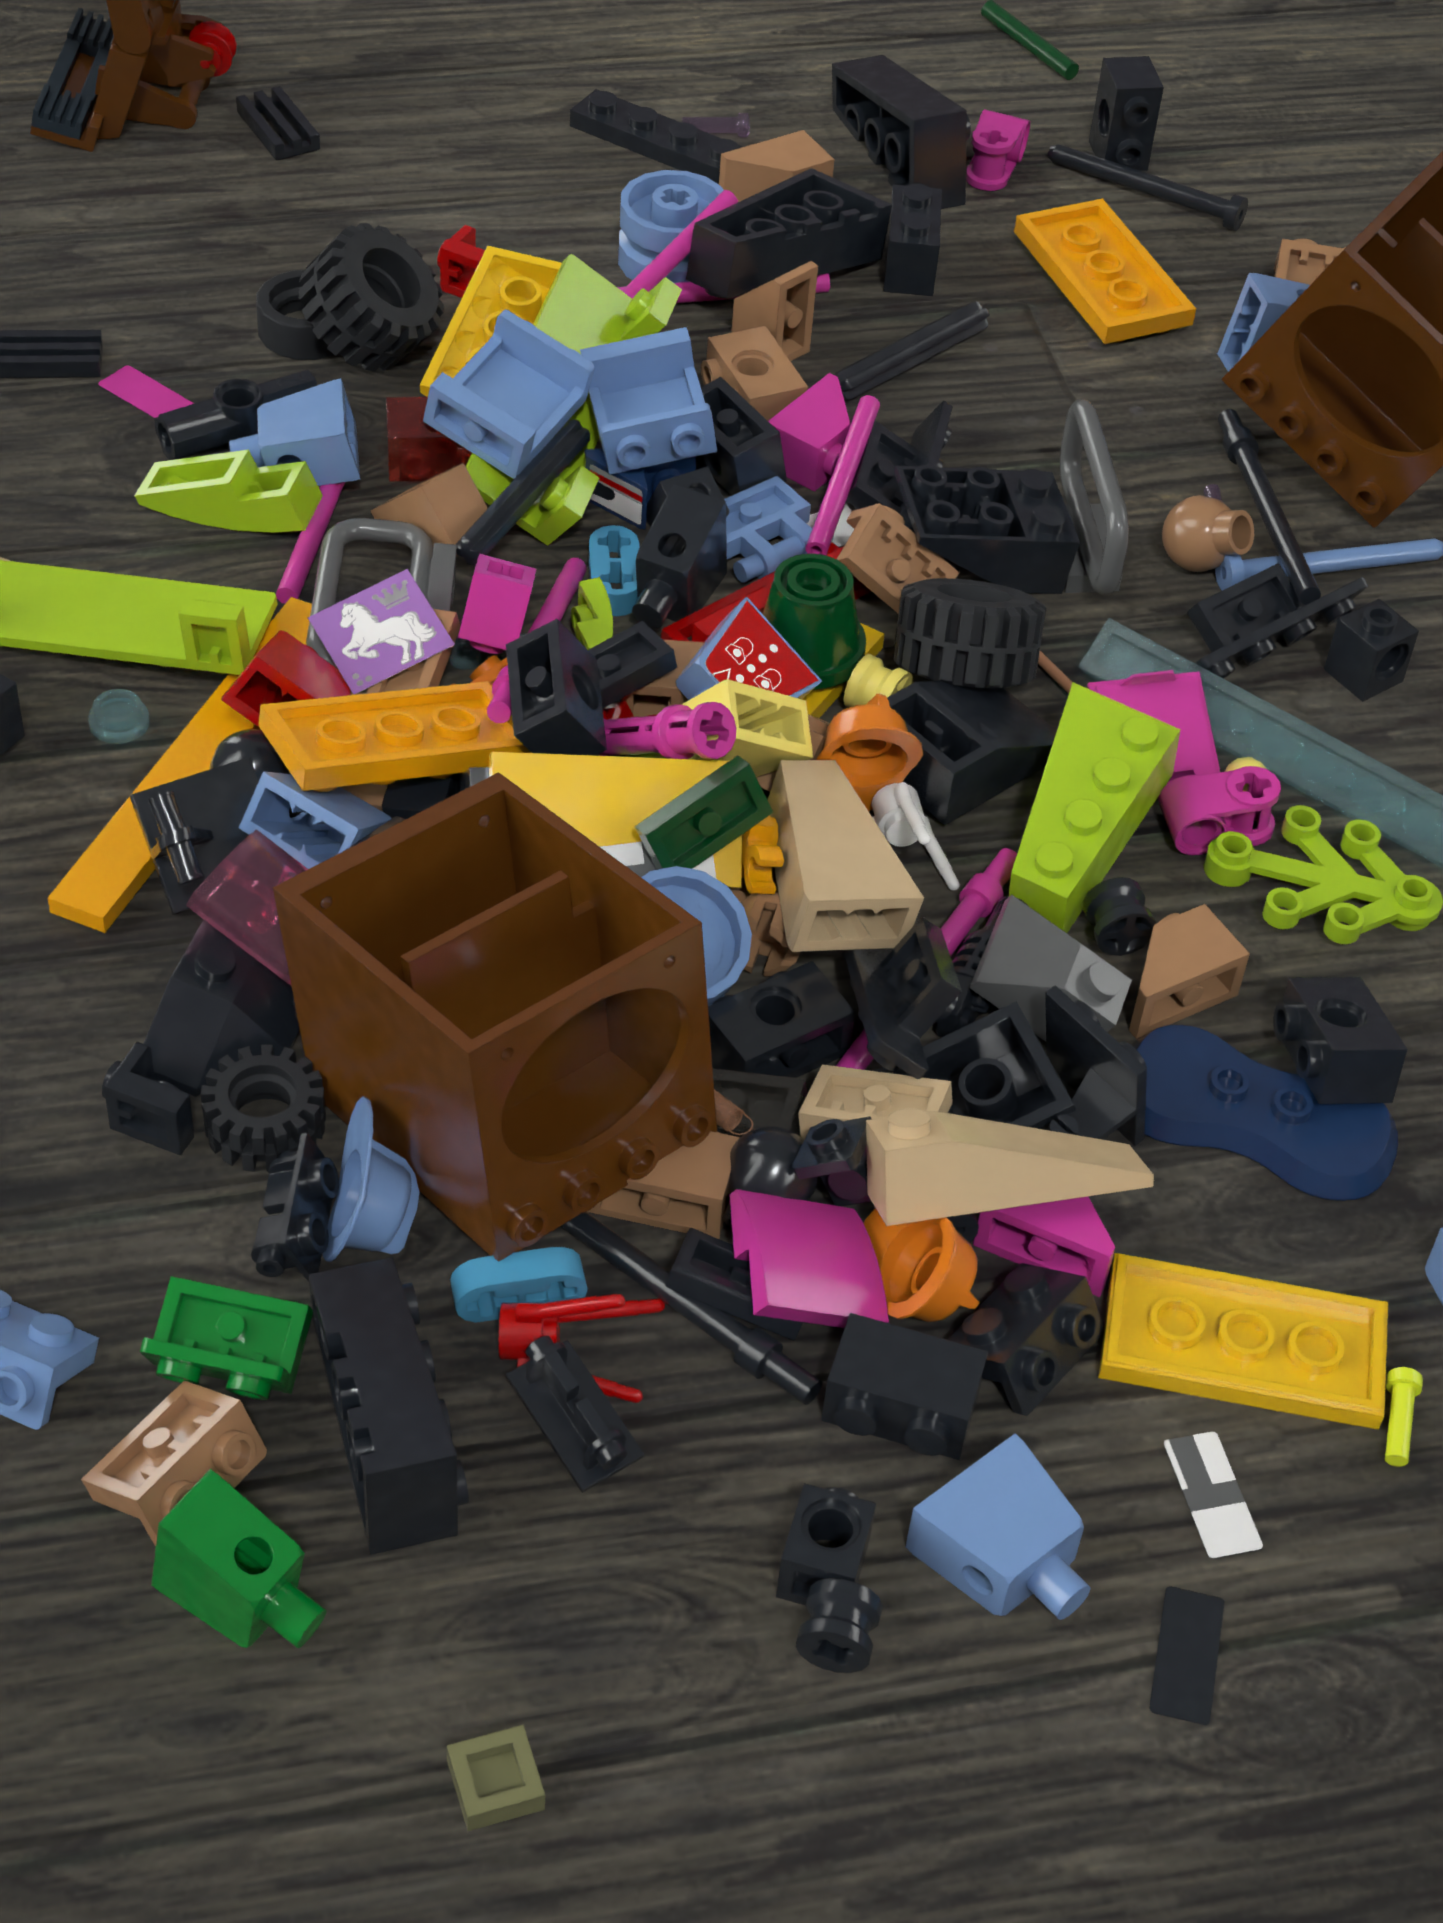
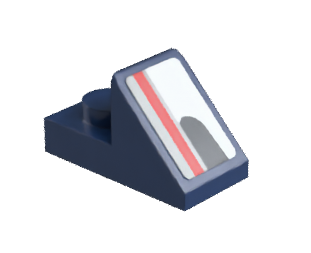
(629, 491)

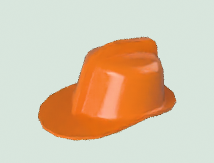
(871, 747)
(923, 1267)

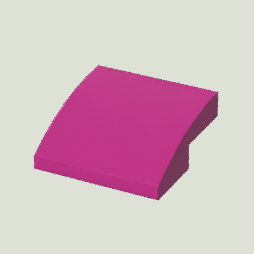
(807, 1259)

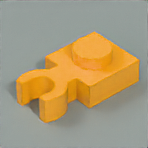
(760, 855)

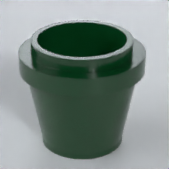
(817, 615)

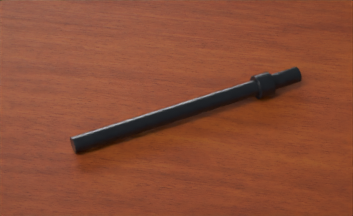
(1243, 450)
(753, 1349)

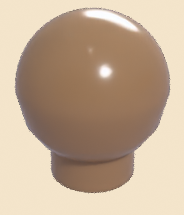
(1205, 530)

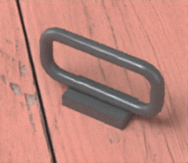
(1101, 534)
(430, 566)

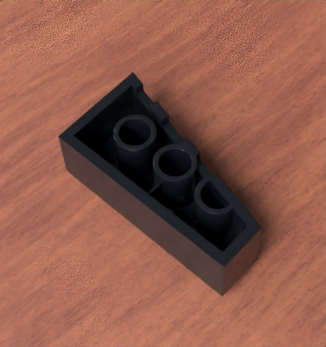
(904, 124)
(784, 228)

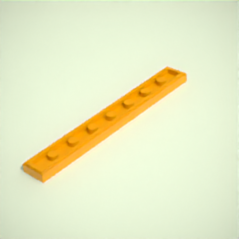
(119, 857)

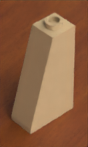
(838, 871)

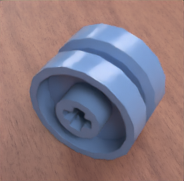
(656, 212)
(723, 922)

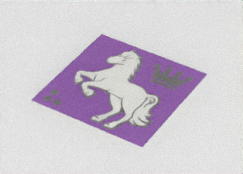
(380, 631)

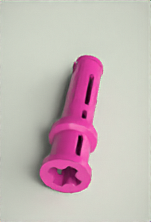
(674, 732)

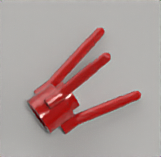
(526, 1322)

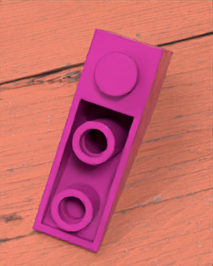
(496, 603)

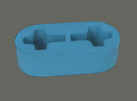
(615, 570)
(521, 1277)

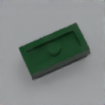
(705, 817)

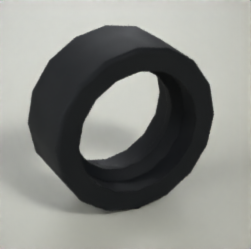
(285, 334)

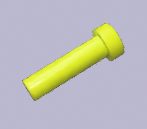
(1404, 1386)

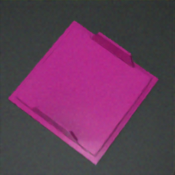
(1176, 701)

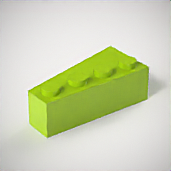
(1090, 801)

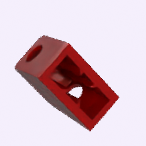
(283, 673)

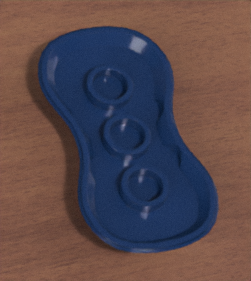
(1221, 1099)

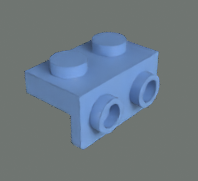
(37, 1358)

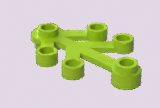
(1396, 898)

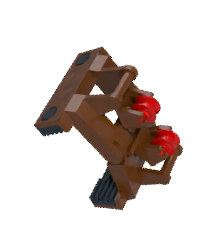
(107, 64)

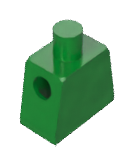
(233, 1566)

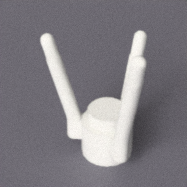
(903, 823)

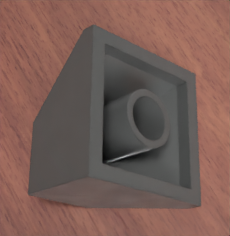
(1032, 956)

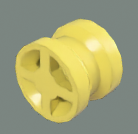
(873, 678)

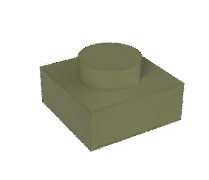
(495, 1777)

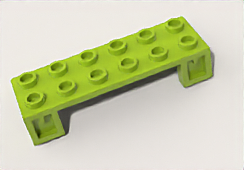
(580, 314)
(131, 617)

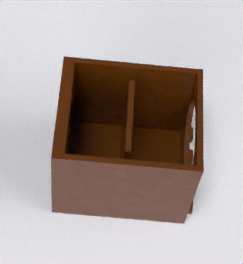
(1360, 358)
(502, 1009)

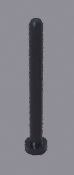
(1231, 211)

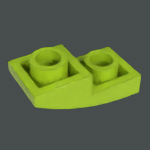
(593, 615)

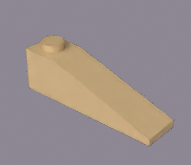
(963, 1165)

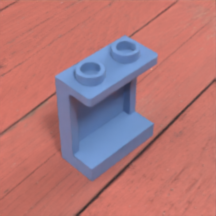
(510, 395)
(649, 401)

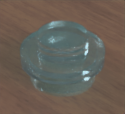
(118, 716)

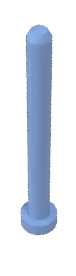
(1235, 569)

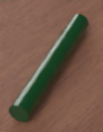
(1030, 40)

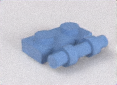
(761, 515)

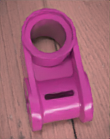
(997, 149)
(1215, 803)

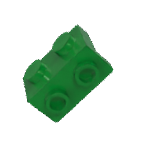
(228, 1337)

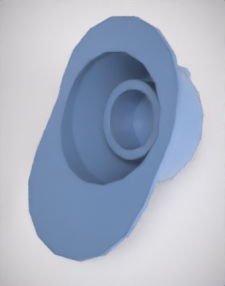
(374, 1194)

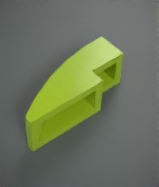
(232, 492)

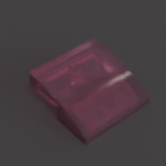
(242, 902)

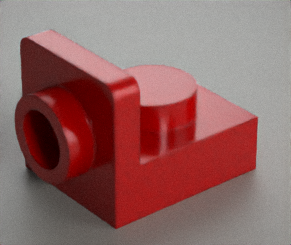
(458, 261)

